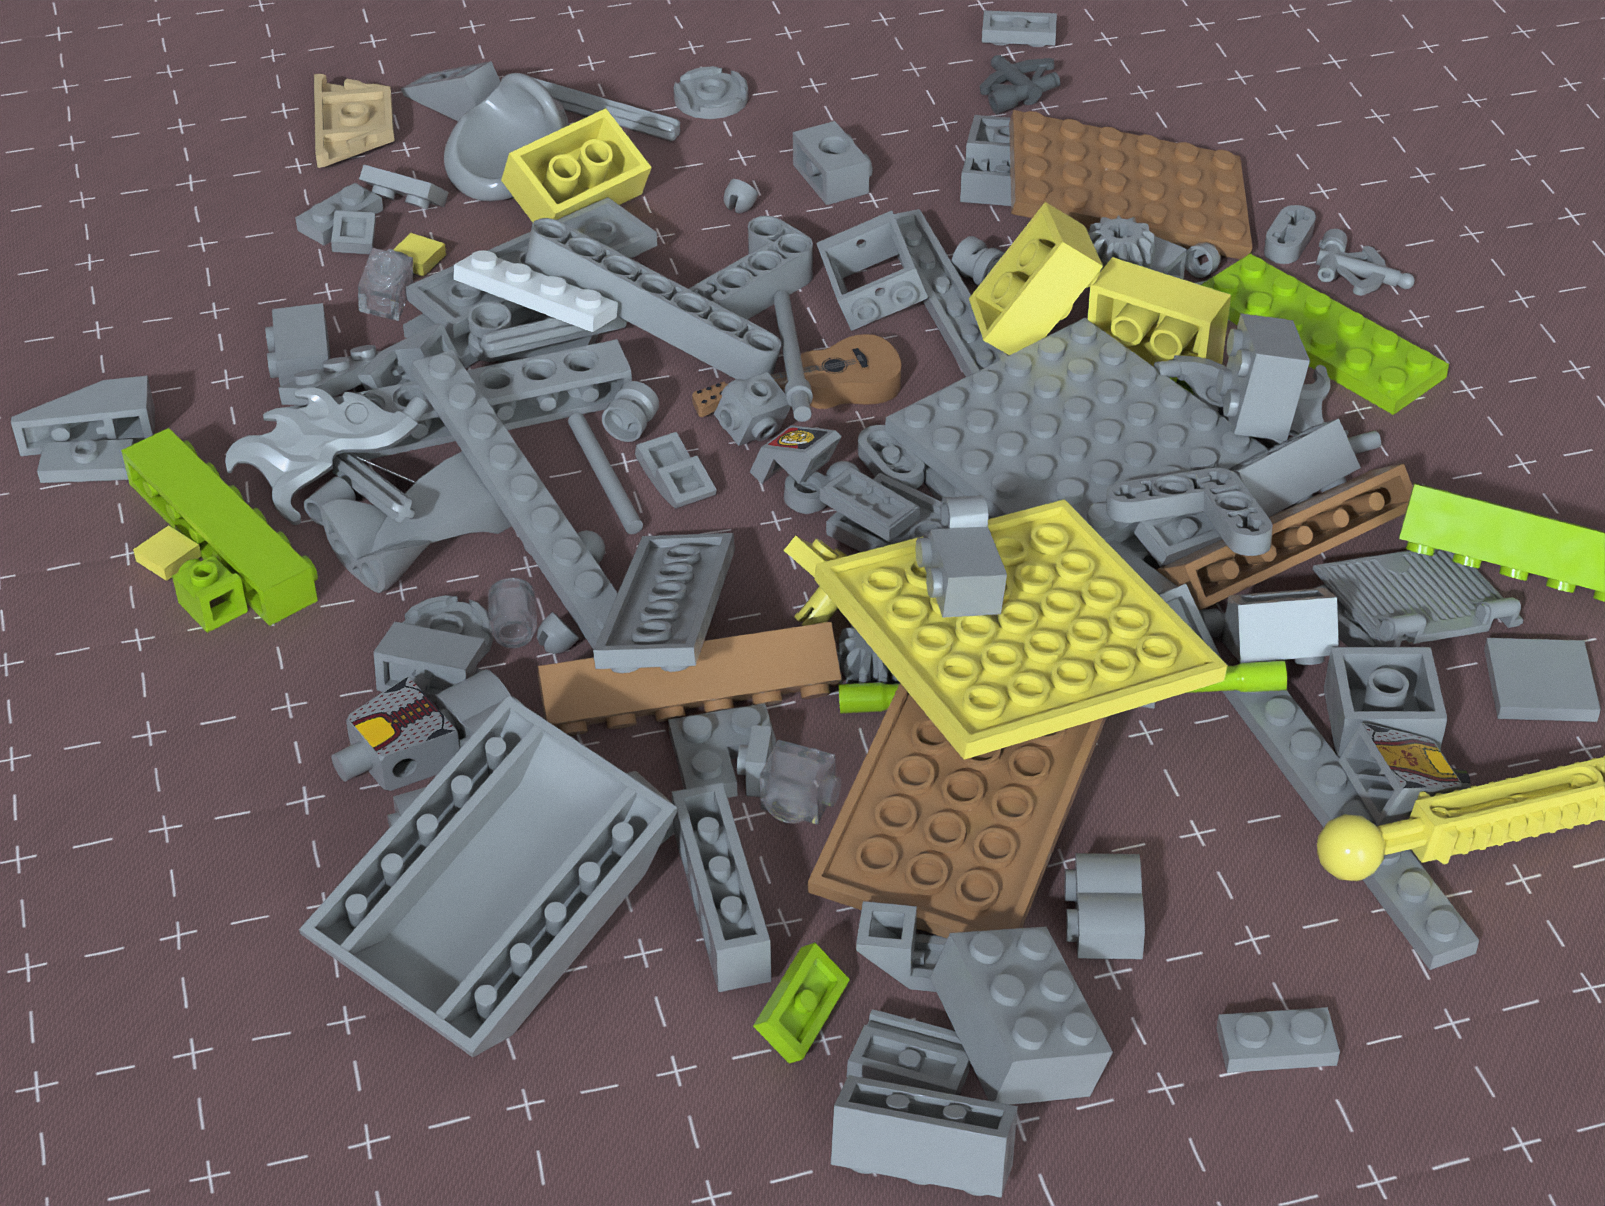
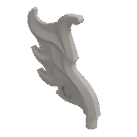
(1202, 377)
(313, 435)

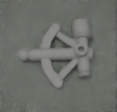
(1335, 261)

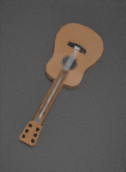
(852, 371)

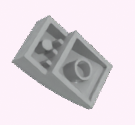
(987, 162)

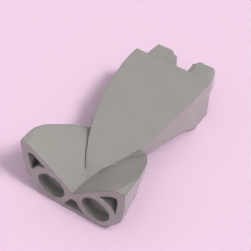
(446, 505)

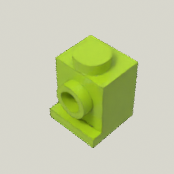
(204, 581)

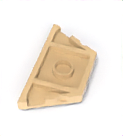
(350, 119)

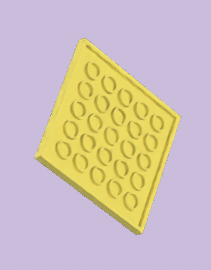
(1069, 647)

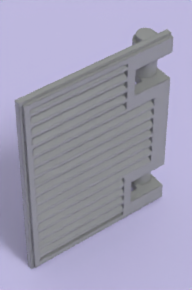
(1417, 596)

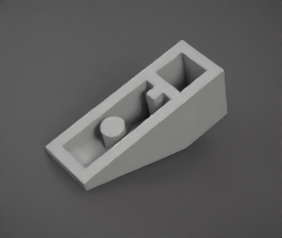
(455, 89)
(98, 412)

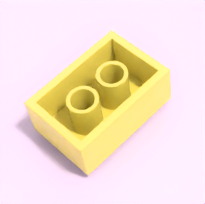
(576, 168)
(1035, 281)
(1159, 313)

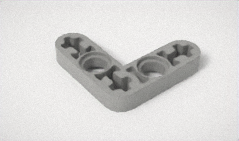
(1211, 491)

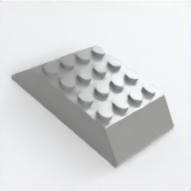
(493, 878)

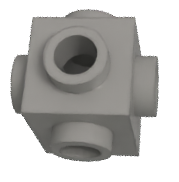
(752, 408)

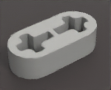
(1284, 231)

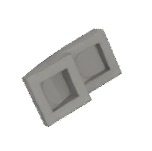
(673, 471)

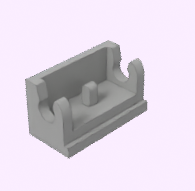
(427, 656)

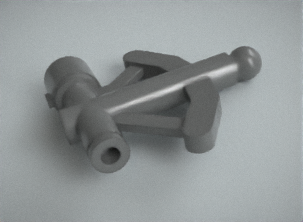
(1023, 89)

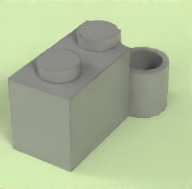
(963, 560)

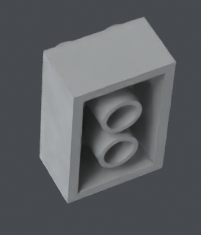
(1020, 1015)

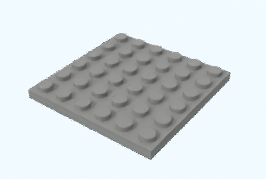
(1066, 426)

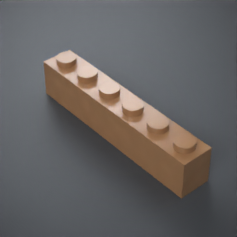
(1296, 535)
(726, 672)

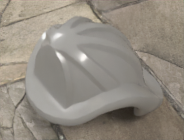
(486, 134)

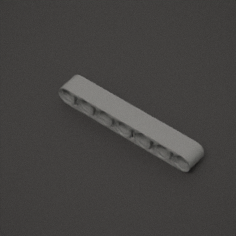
(653, 301)

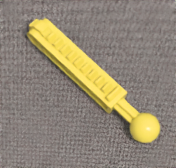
(1468, 819)

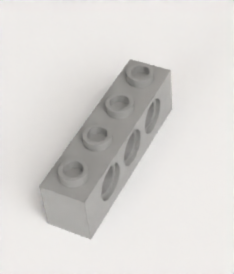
(721, 888)

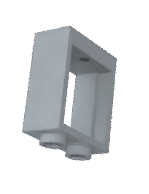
(845, 257)

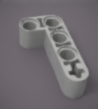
(776, 261)

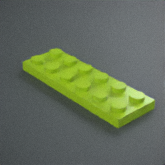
(1351, 347)

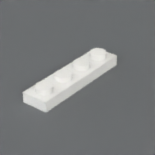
(535, 290)

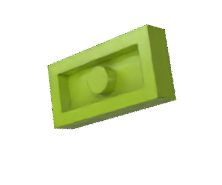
(801, 1003)

